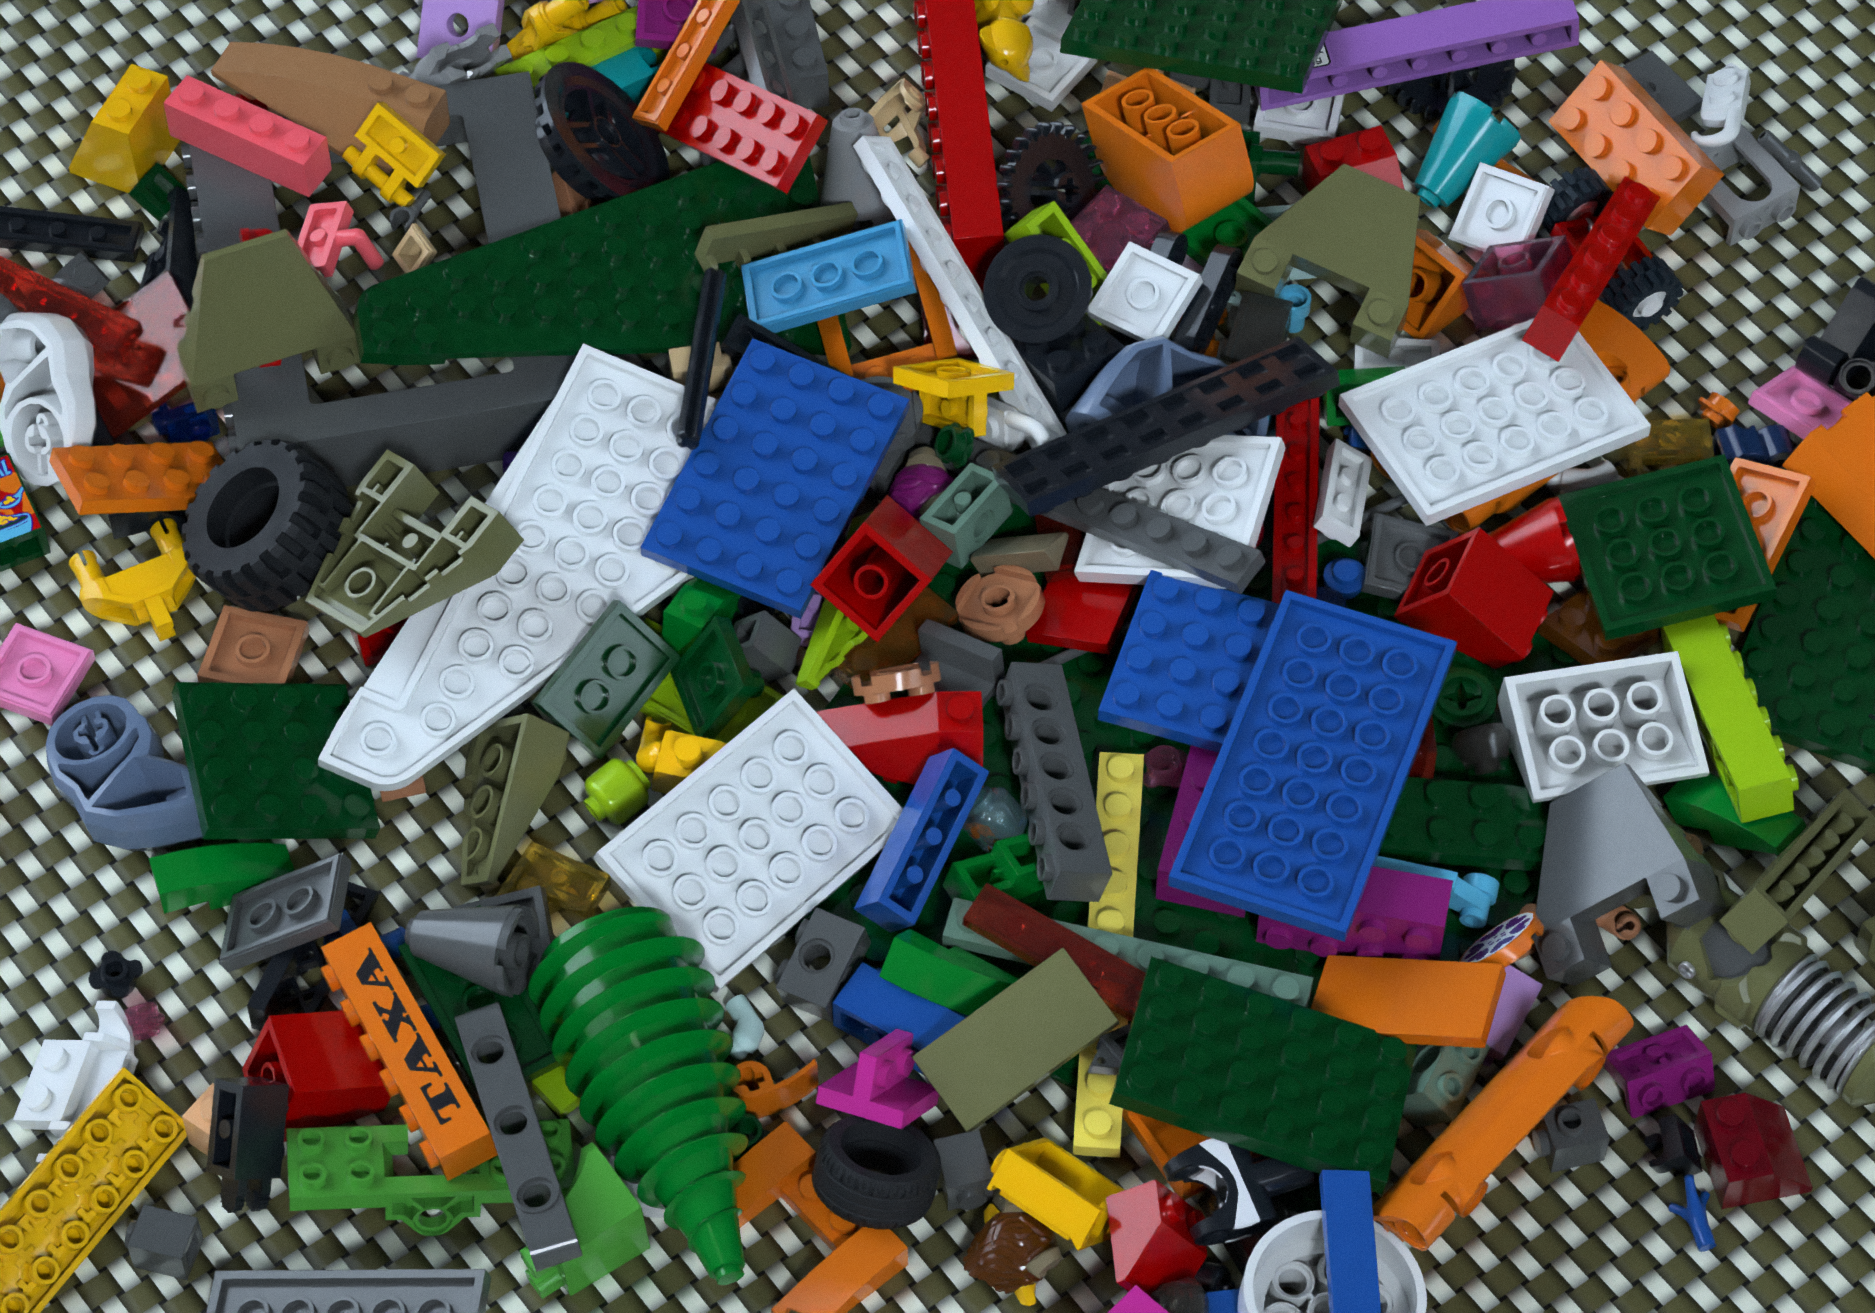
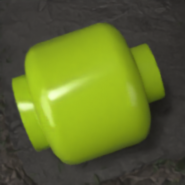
(616, 791)

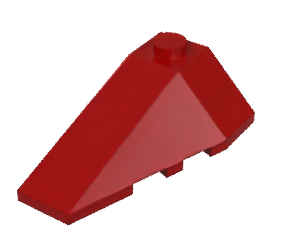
(902, 733)

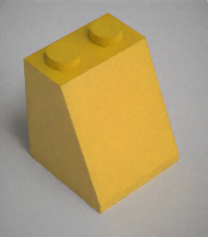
(127, 132)

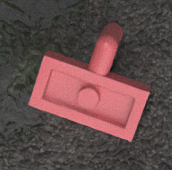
(327, 232)

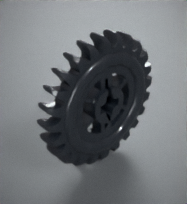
(1491, 88)
(1070, 173)

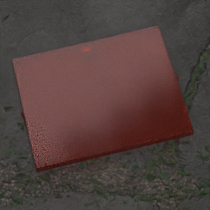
(151, 366)

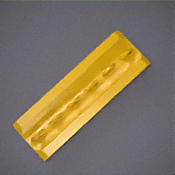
(82, 1190)

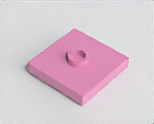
(1799, 402)
(40, 673)

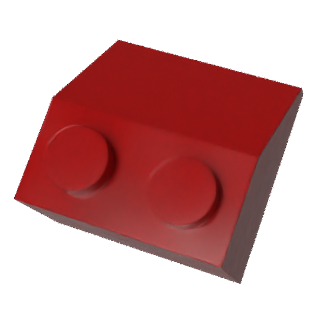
(1364, 150)
(1152, 1236)

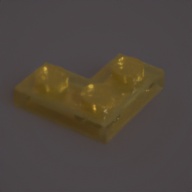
(565, 879)

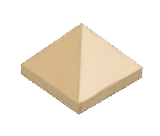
(414, 250)

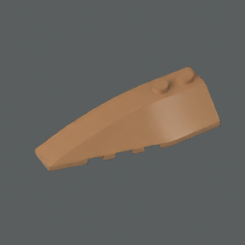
(329, 91)

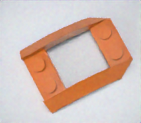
(938, 325)

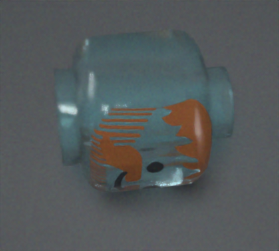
(995, 817)

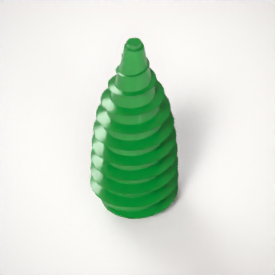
(651, 1069)

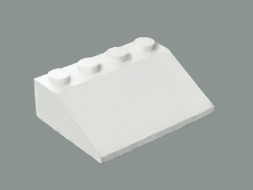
(1598, 716)

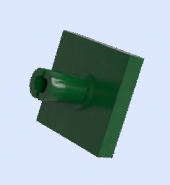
(715, 679)

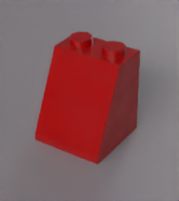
(882, 568)
(1476, 597)
(323, 1065)

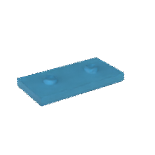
(829, 277)

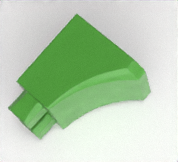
(606, 1225)

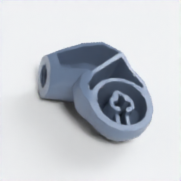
(1142, 373)
(117, 778)

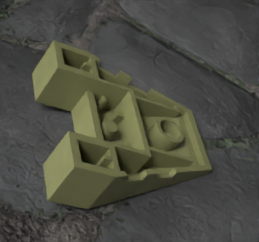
(1352, 236)
(258, 308)
(399, 566)

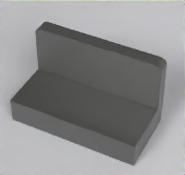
(963, 660)

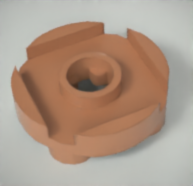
(1005, 622)
(896, 679)

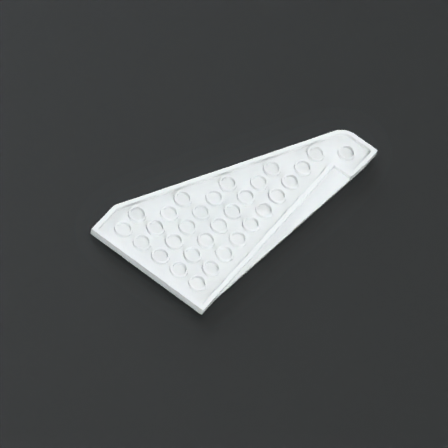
(583, 505)

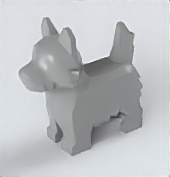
(461, 61)

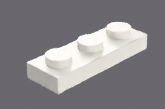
(1342, 493)

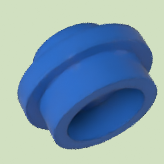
(1344, 576)

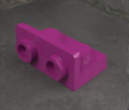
(1662, 1070)

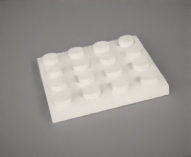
(1211, 486)

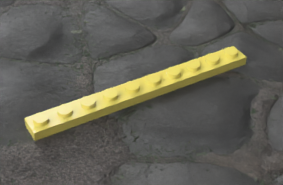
(1119, 811)

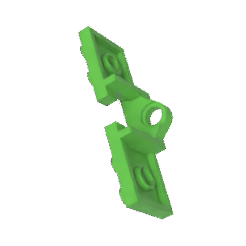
(355, 1170)

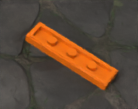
(683, 63)

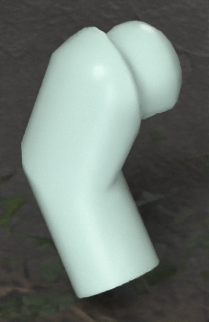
(748, 1027)

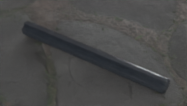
(701, 359)

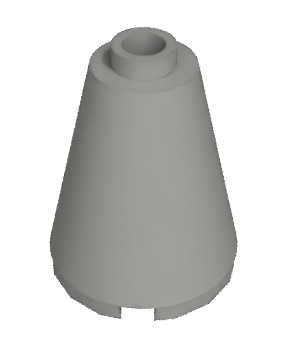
(844, 174)

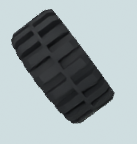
(264, 524)

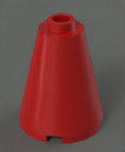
(1542, 542)

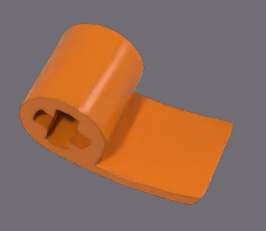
(771, 1098)

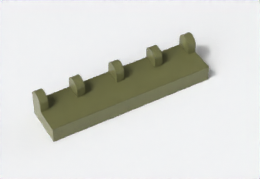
(773, 234)

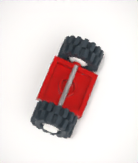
(1642, 283)

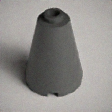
(478, 944)

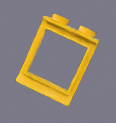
(1055, 1190)

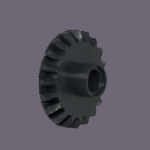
(1016, 274)

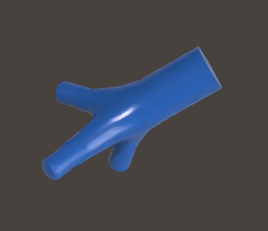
(1696, 1215)

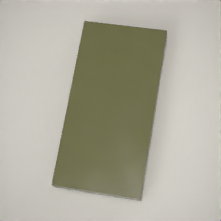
(1015, 1040)

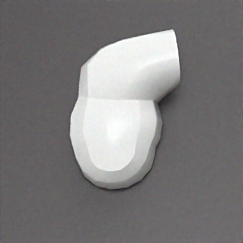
(46, 391)

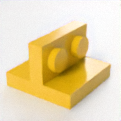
(954, 390)

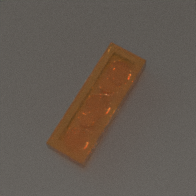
(899, 643)

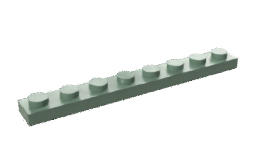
(1137, 952)

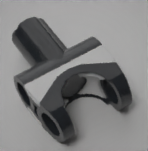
(1240, 1186)

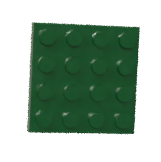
(1667, 547)
(257, 762)

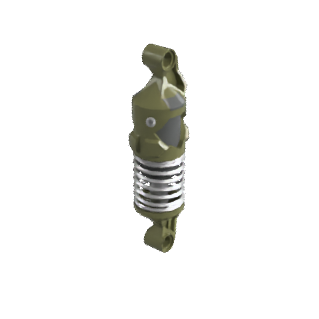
(1780, 994)

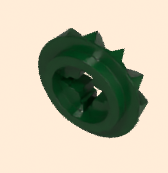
(1476, 690)

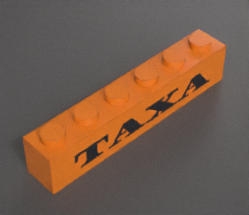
(408, 1051)

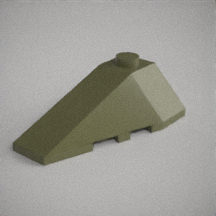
(511, 776)

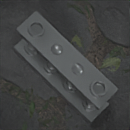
(758, 52)

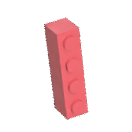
(248, 136)

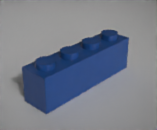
(921, 840)
(875, 1007)

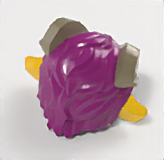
(920, 482)

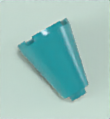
(1462, 141)

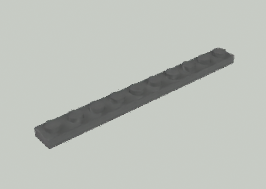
(1135, 526)

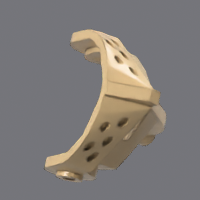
(892, 105)

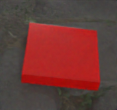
(1082, 615)

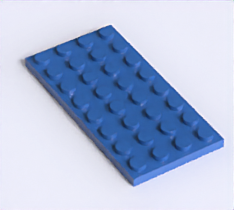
(1313, 765)

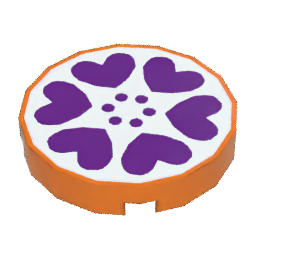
(1506, 941)

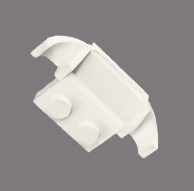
(74, 1072)

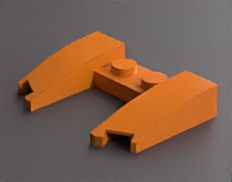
(860, 1256)

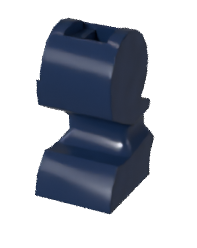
(1765, 446)

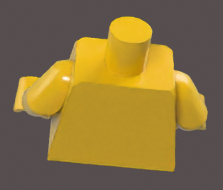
(672, 754)

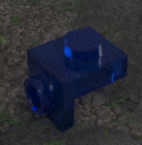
(184, 423)

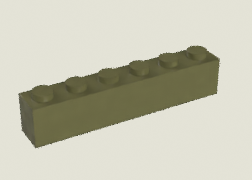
(1797, 872)

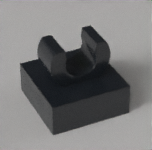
(1678, 1145)

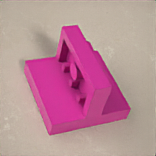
(880, 1084)

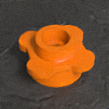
(1718, 410)

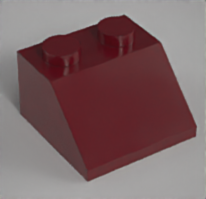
(1749, 1150)

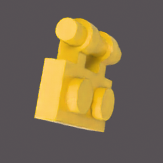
(401, 147)

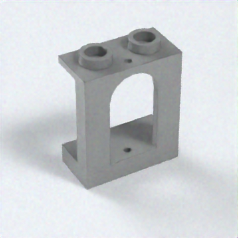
(1744, 216)

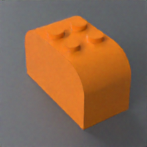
(1168, 148)

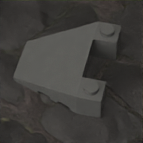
(1602, 852)

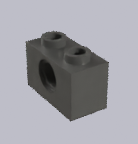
(821, 936)

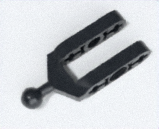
(1211, 298)

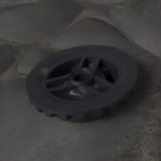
(599, 143)

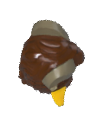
(1012, 1252)

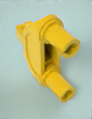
(558, 19)
(142, 591)

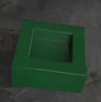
(153, 190)

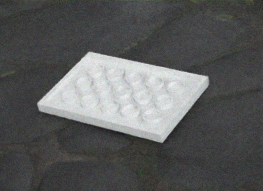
(1491, 420)
(755, 837)

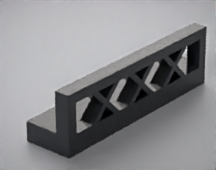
(285, 967)

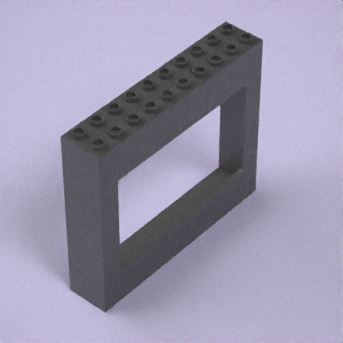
(430, 424)

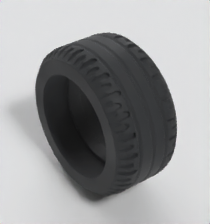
(873, 1197)

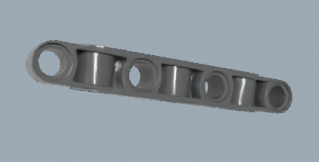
(518, 1137)

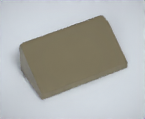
(1031, 552)

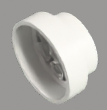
(1295, 1258)

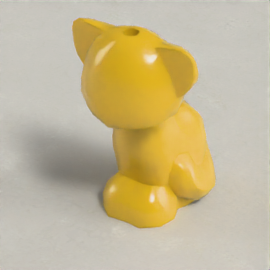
(1004, 36)

